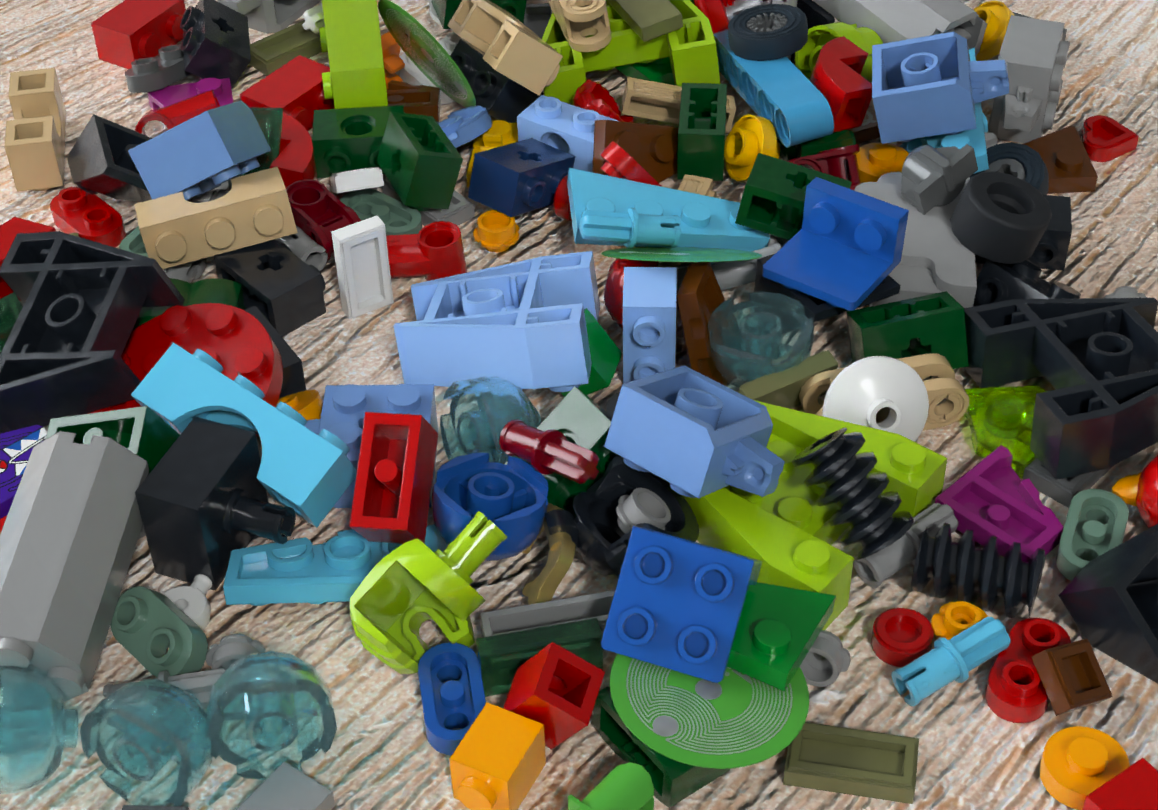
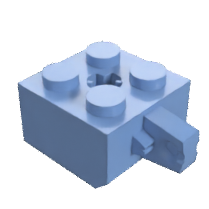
(931, 86)
(201, 152)
(345, 412)
(694, 434)

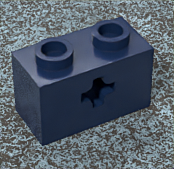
(518, 176)

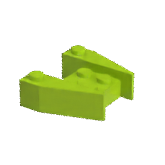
(689, 50)
(353, 53)
(788, 525)

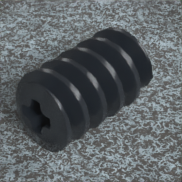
(855, 491)
(978, 570)

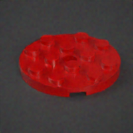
(219, 330)

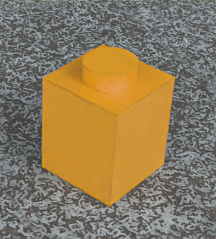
(497, 760)

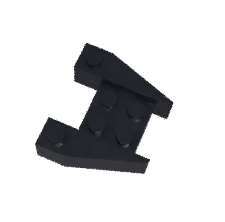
(72, 325)
(1096, 358)

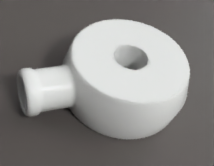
(193, 600)

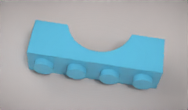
(296, 463)

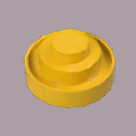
(997, 17)
(746, 139)

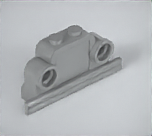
(931, 252)

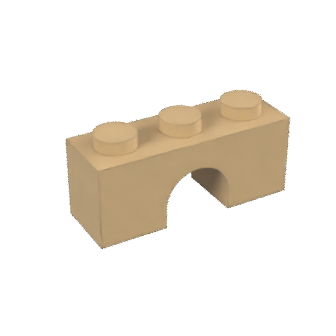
(38, 130)
(189, 231)

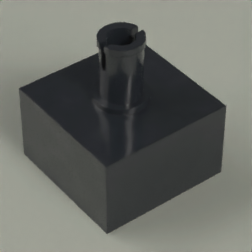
(207, 502)

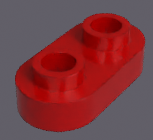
(623, 166)
(88, 216)
(1028, 699)

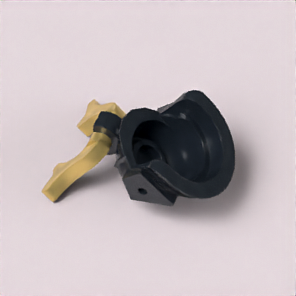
(596, 530)

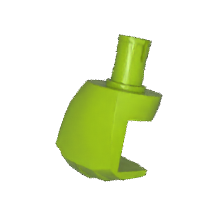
(421, 586)

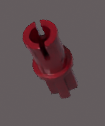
(548, 451)

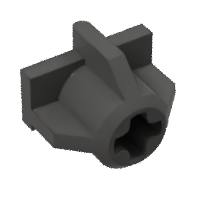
(936, 175)

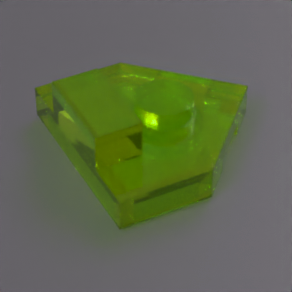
(1005, 419)

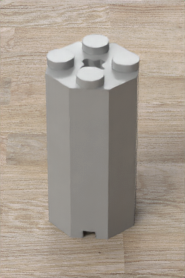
(910, 18)
(67, 556)

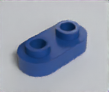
(453, 702)

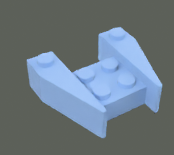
(504, 323)

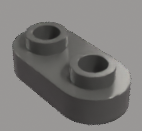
(158, 71)

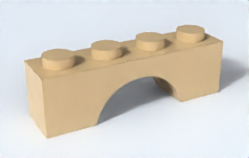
(507, 44)

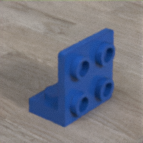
(843, 245)
(678, 603)

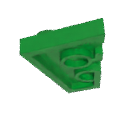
(777, 631)

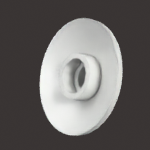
(875, 384)

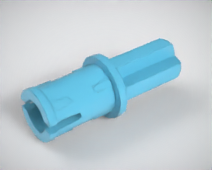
(630, 228)
(951, 660)

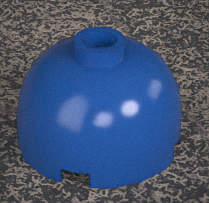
(506, 494)

